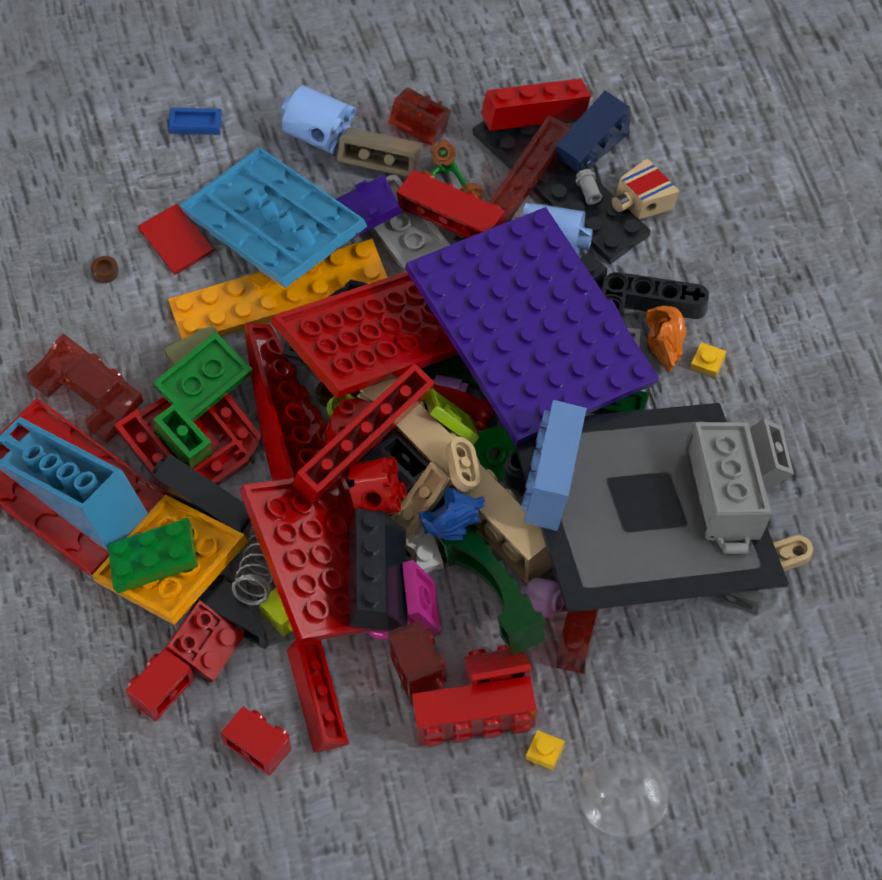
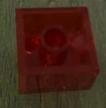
(415, 659)

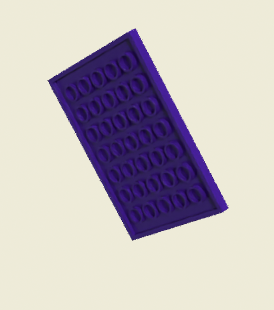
(530, 322)

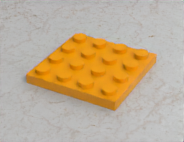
(174, 595)

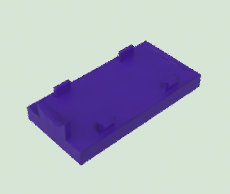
(372, 202)

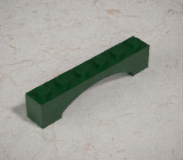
(519, 624)

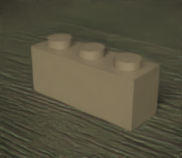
(379, 152)

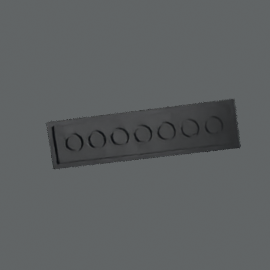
(612, 230)

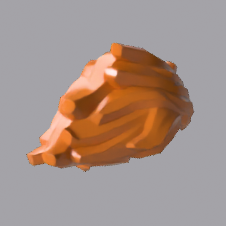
(666, 335)

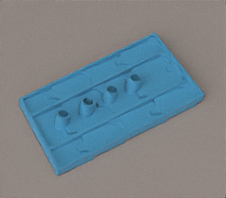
(273, 217)

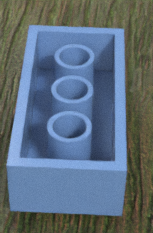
(553, 465)

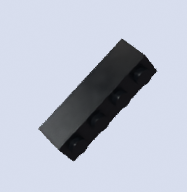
(376, 571)

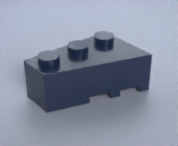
(595, 133)

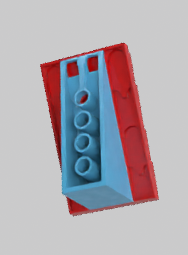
(69, 487)

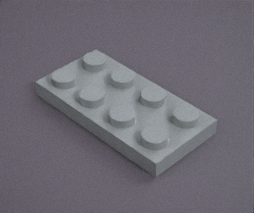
(408, 235)

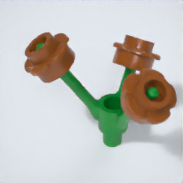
(444, 158)

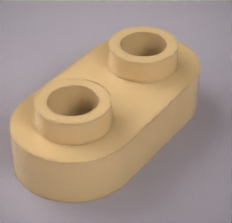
(462, 464)
(786, 548)

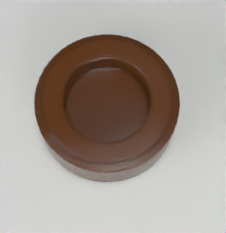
(104, 269)

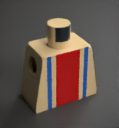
(645, 191)

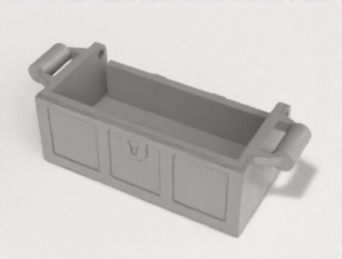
(728, 483)

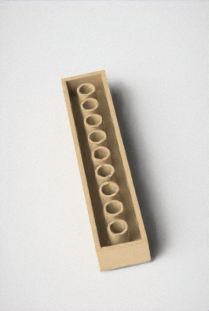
(501, 518)

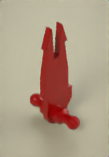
(477, 409)

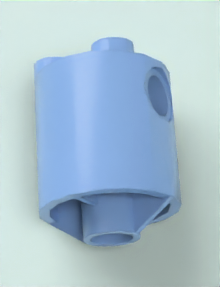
(316, 118)
(570, 222)

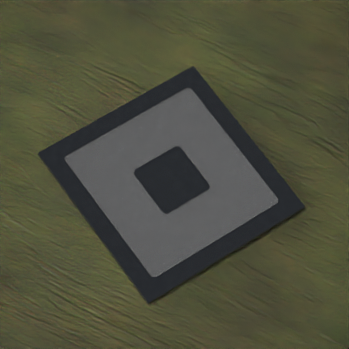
(638, 520)

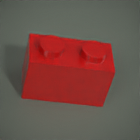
(159, 684)
(256, 740)

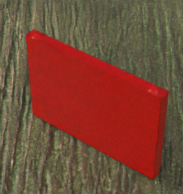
(176, 239)

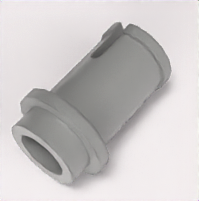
(587, 182)

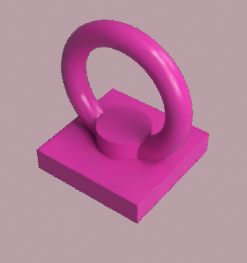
(420, 598)

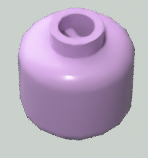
(544, 596)

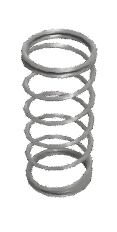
(248, 577)

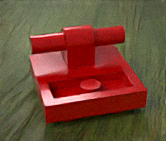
(204, 641)

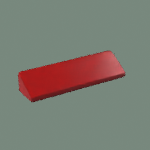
(317, 696)

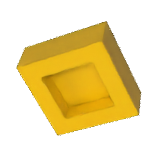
(708, 360)
(545, 750)

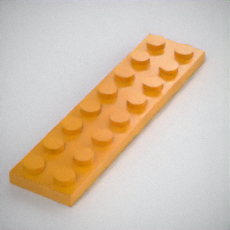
(258, 297)

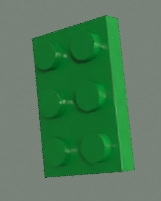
(203, 377)
(152, 555)

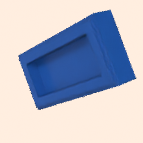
(195, 121)

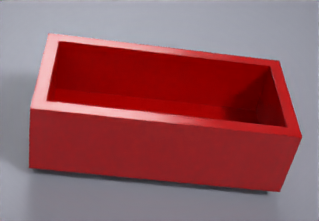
(474, 711)

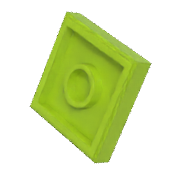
(451, 416)

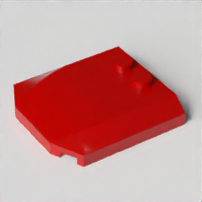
(224, 424)

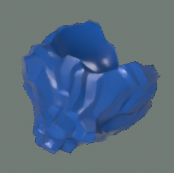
(453, 517)

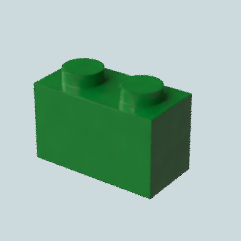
(182, 436)

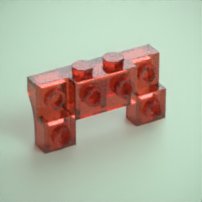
(91, 380)

